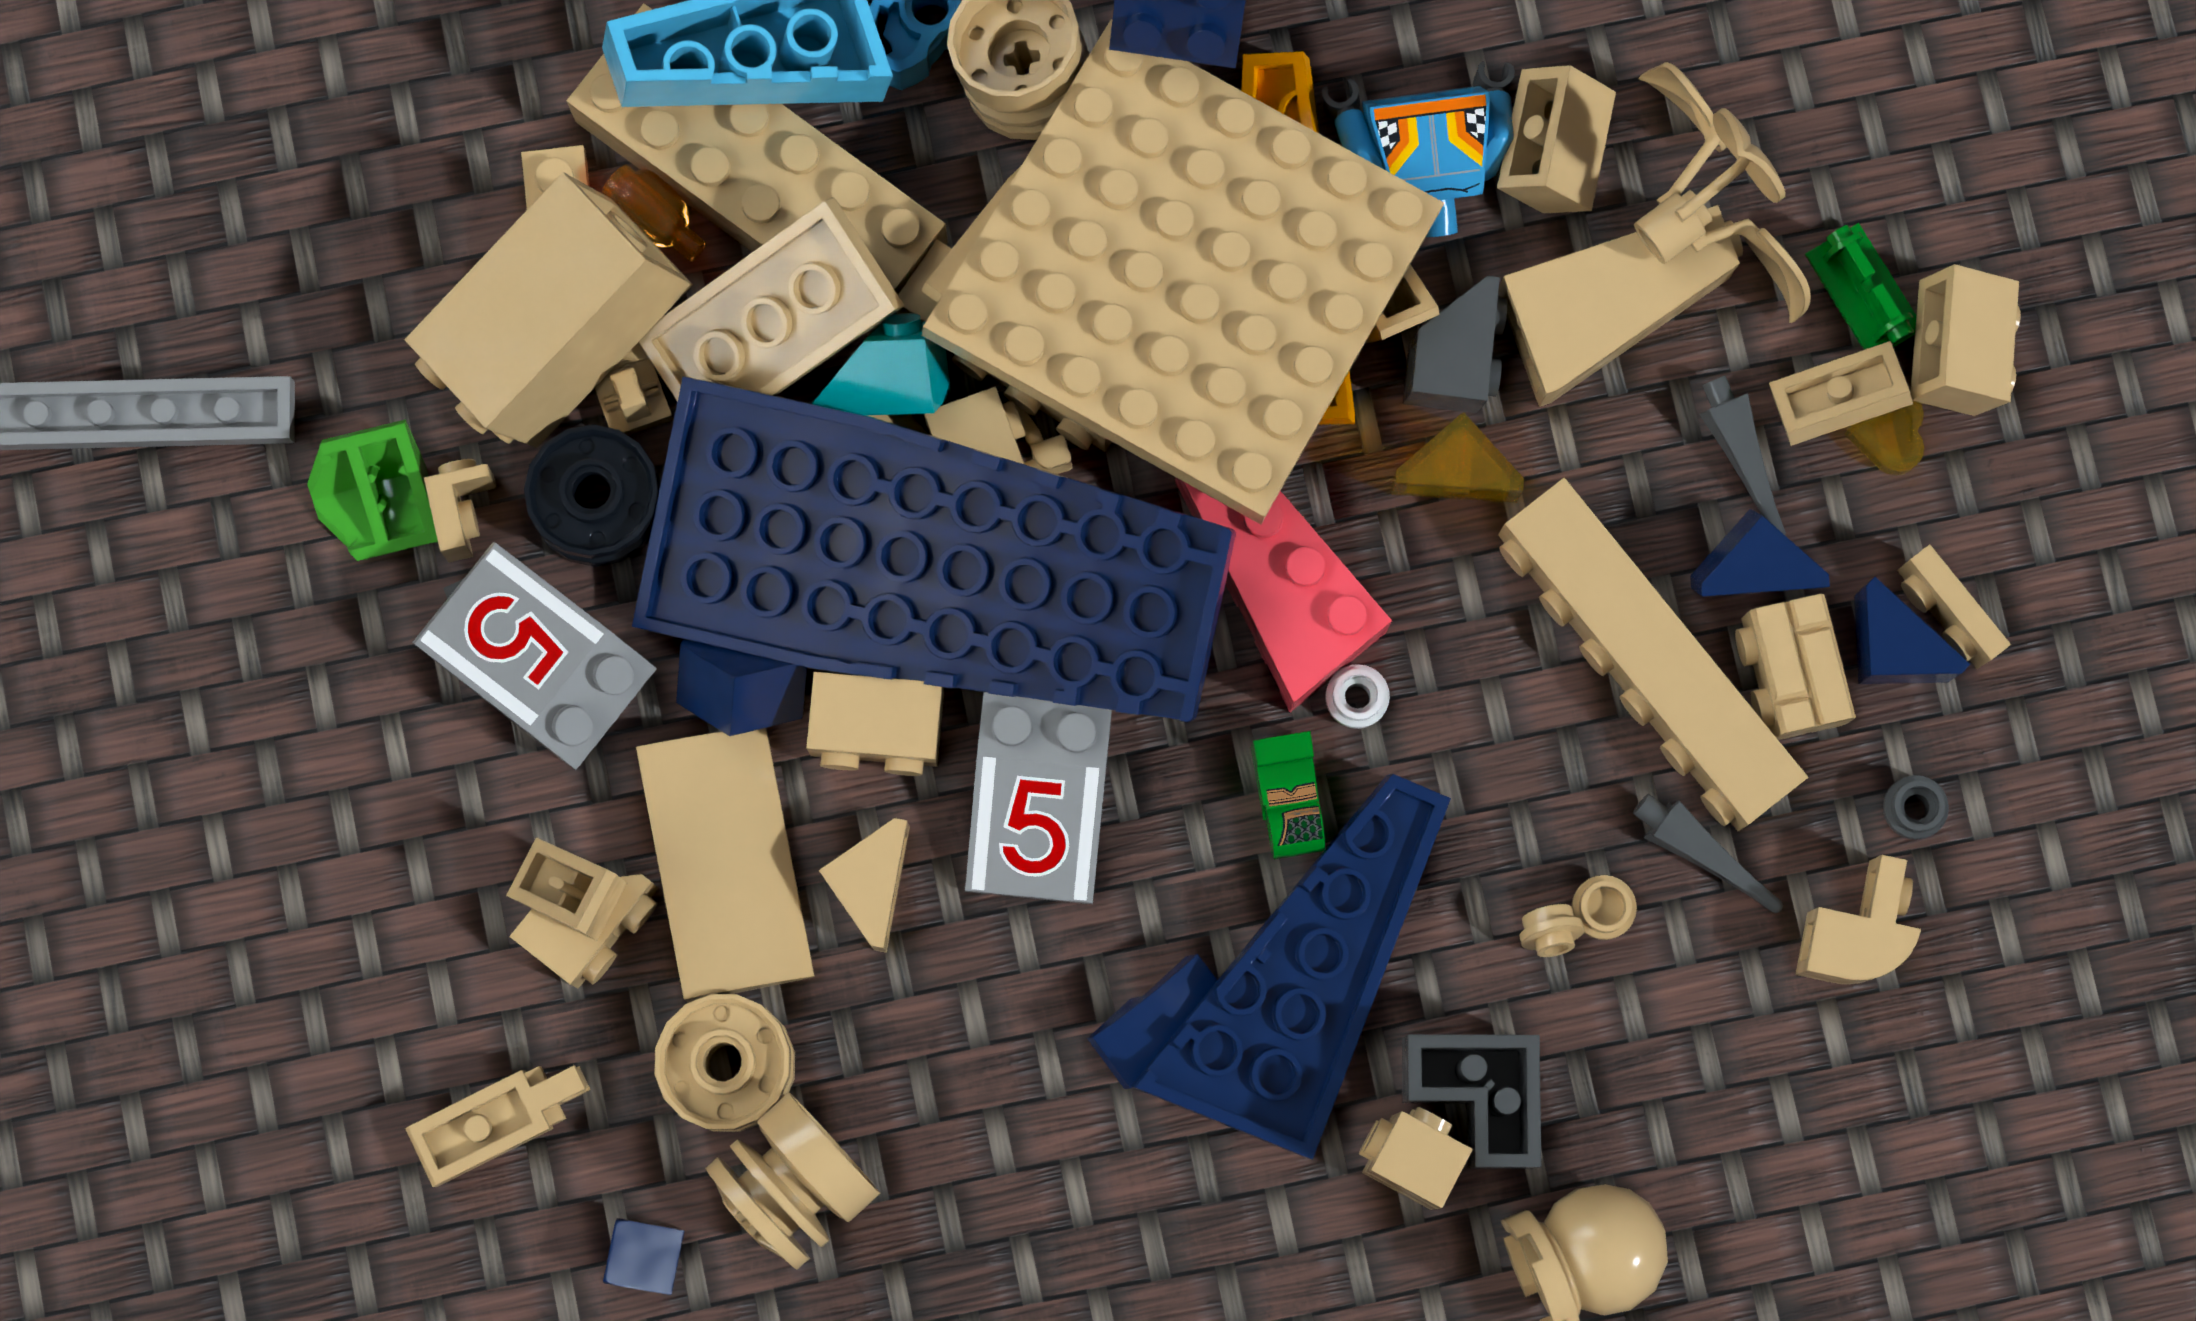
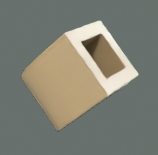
(1862, 946)

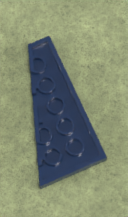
(1290, 1008)

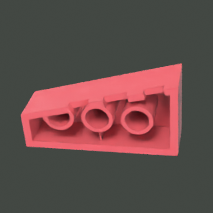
(1293, 595)

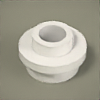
(1371, 682)

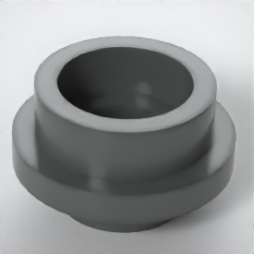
(1932, 797)

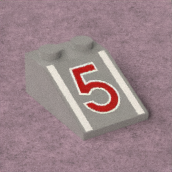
(534, 655)
(1037, 799)

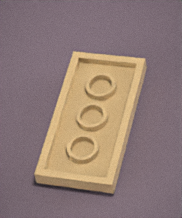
(776, 309)

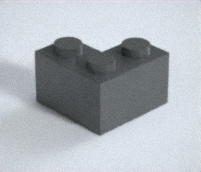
(1497, 1082)

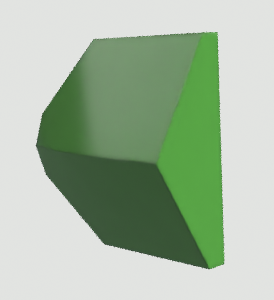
(373, 490)

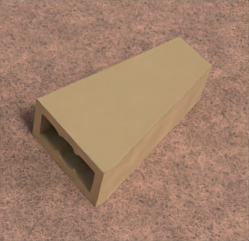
(1602, 301)

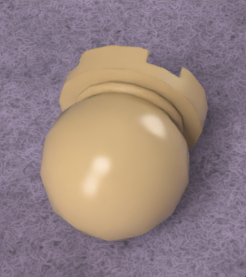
(1592, 1253)

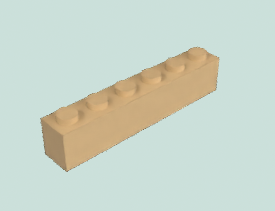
(1650, 656)

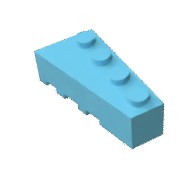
(747, 53)

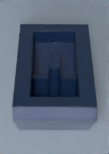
(1756, 560)
(1897, 643)
(739, 689)

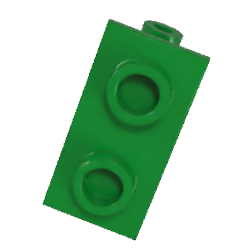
(1863, 288)

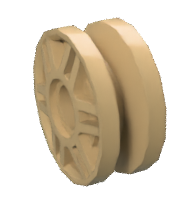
(686, 1052)

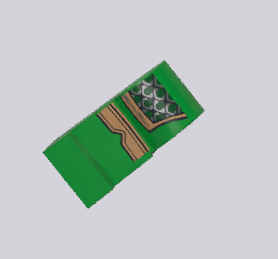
(1289, 794)

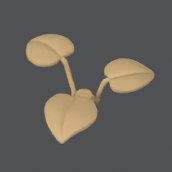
(1681, 219)

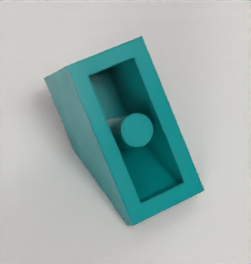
(891, 373)

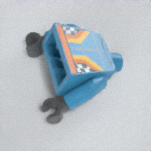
(1432, 139)

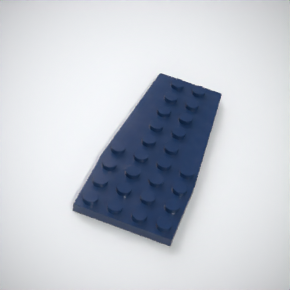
(923, 560)

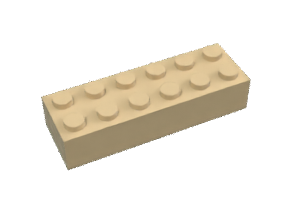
(758, 171)

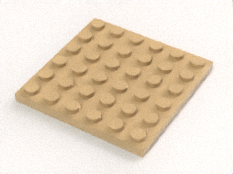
(1184, 272)

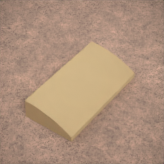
(725, 863)

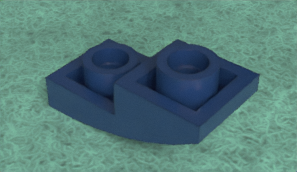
(1147, 1022)

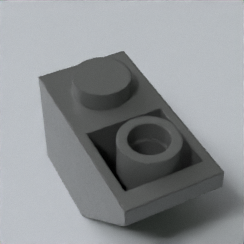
(1452, 353)

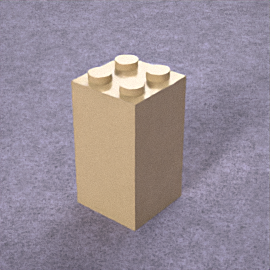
(546, 313)

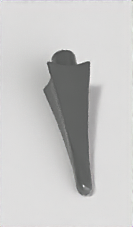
(1734, 429)
(1683, 835)

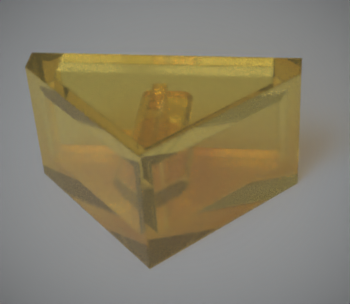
(1459, 466)

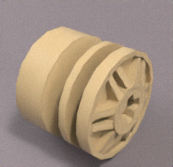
(996, 43)
(791, 1182)

